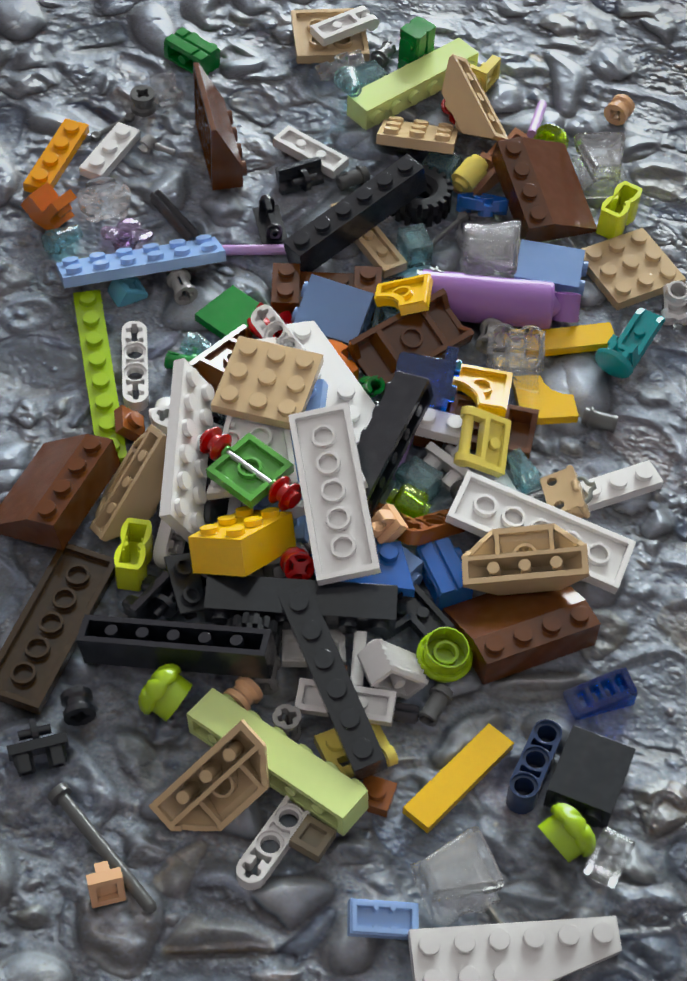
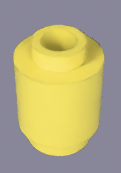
(469, 173)

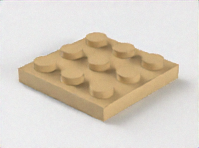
(309, 50)
(417, 135)
(630, 268)
(266, 382)

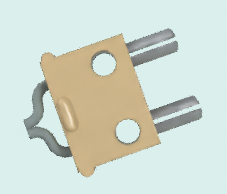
(565, 492)

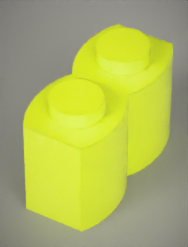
(619, 210)
(133, 554)

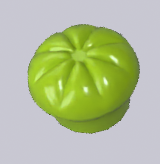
(444, 655)
(164, 692)
(568, 832)

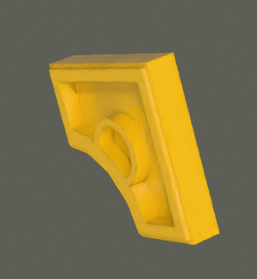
(406, 294)
(486, 387)
(552, 405)

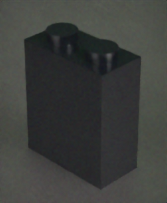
(590, 775)

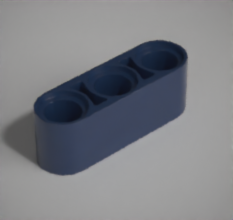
(533, 779)

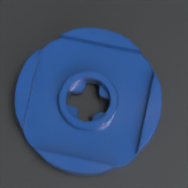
(485, 204)

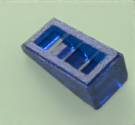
(610, 681)

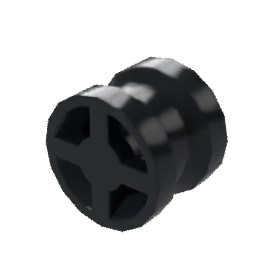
(77, 705)

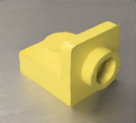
(488, 72)

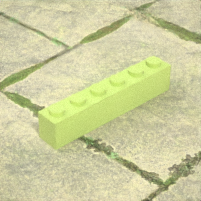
(406, 85)
(291, 766)

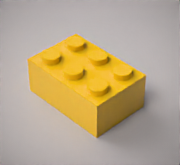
(241, 541)

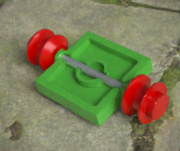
(249, 469)

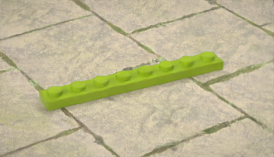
(98, 366)

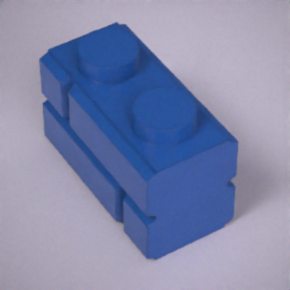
(443, 572)

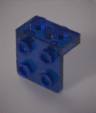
(438, 371)

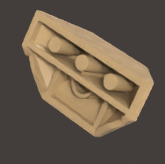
(469, 102)
(134, 487)
(525, 560)
(217, 784)

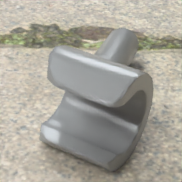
(149, 143)

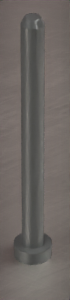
(61, 796)

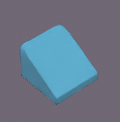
(126, 291)

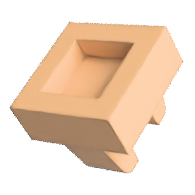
(387, 524)
(105, 885)

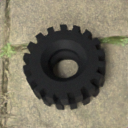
(434, 206)

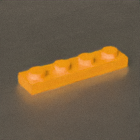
(57, 155)

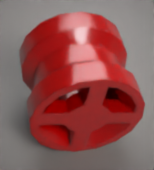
(301, 569)

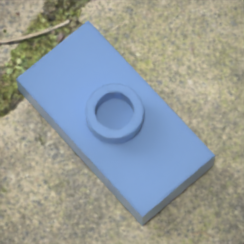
(381, 918)

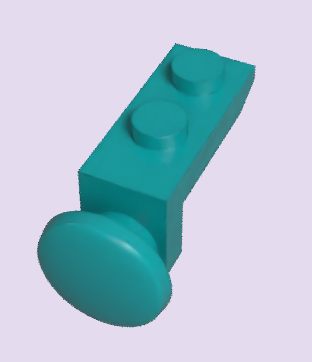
(626, 351)

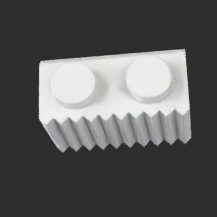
(392, 668)

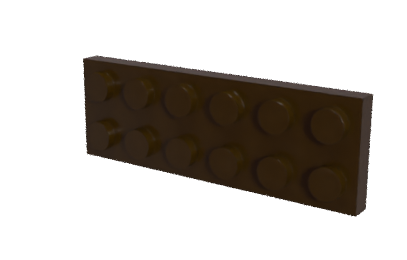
(50, 625)

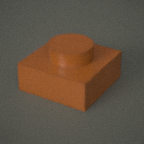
(128, 423)
(380, 794)

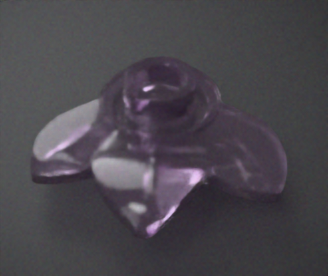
(126, 234)

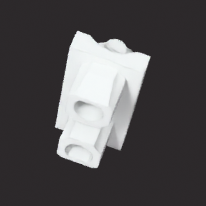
(442, 460)

